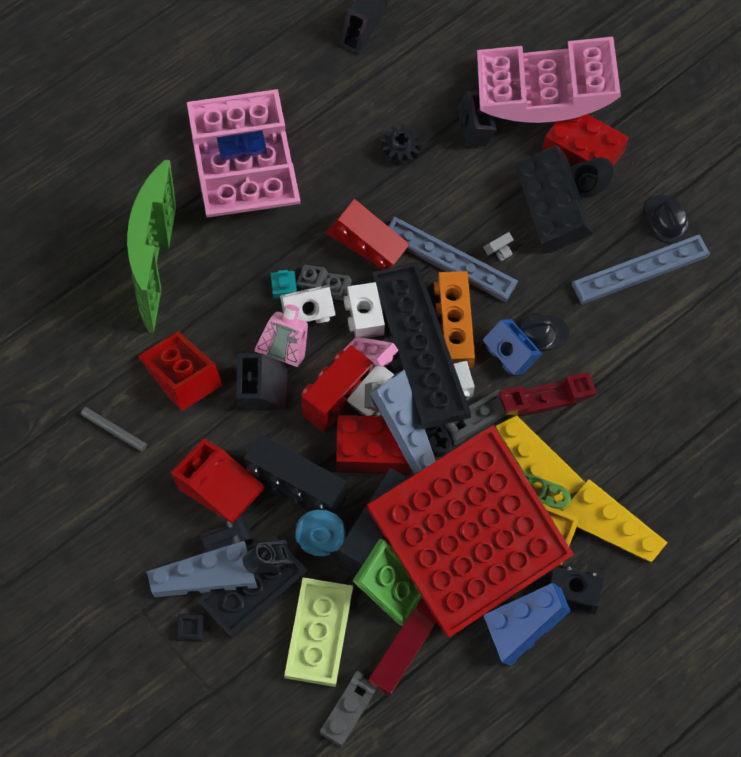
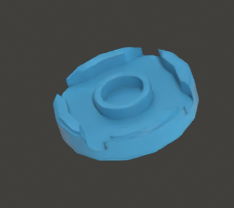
(320, 532)

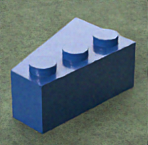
(525, 620)

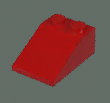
(181, 370)

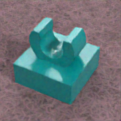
(283, 283)

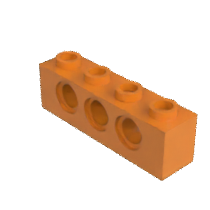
(455, 285)

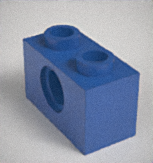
(524, 351)

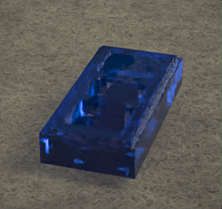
(241, 145)

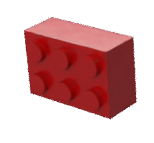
(586, 139)
(330, 393)
(367, 446)

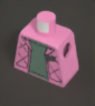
(284, 337)

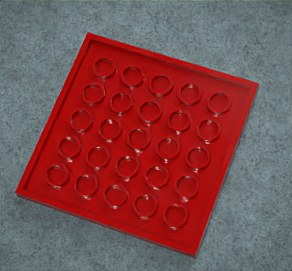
(469, 531)

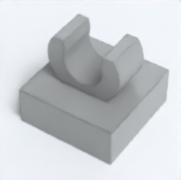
(500, 246)

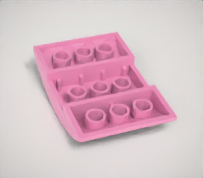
(548, 83)
(248, 181)

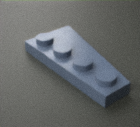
(400, 414)
(203, 572)

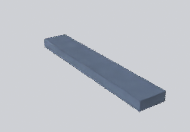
(454, 260)
(640, 269)

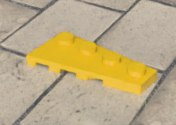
(538, 458)
(613, 523)

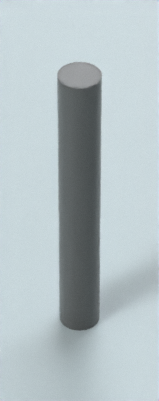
(114, 429)

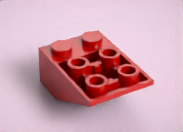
(216, 481)

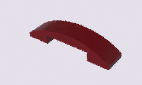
(547, 397)

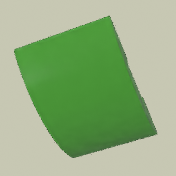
(148, 231)

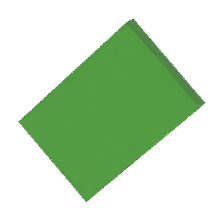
(388, 583)

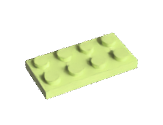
(318, 632)

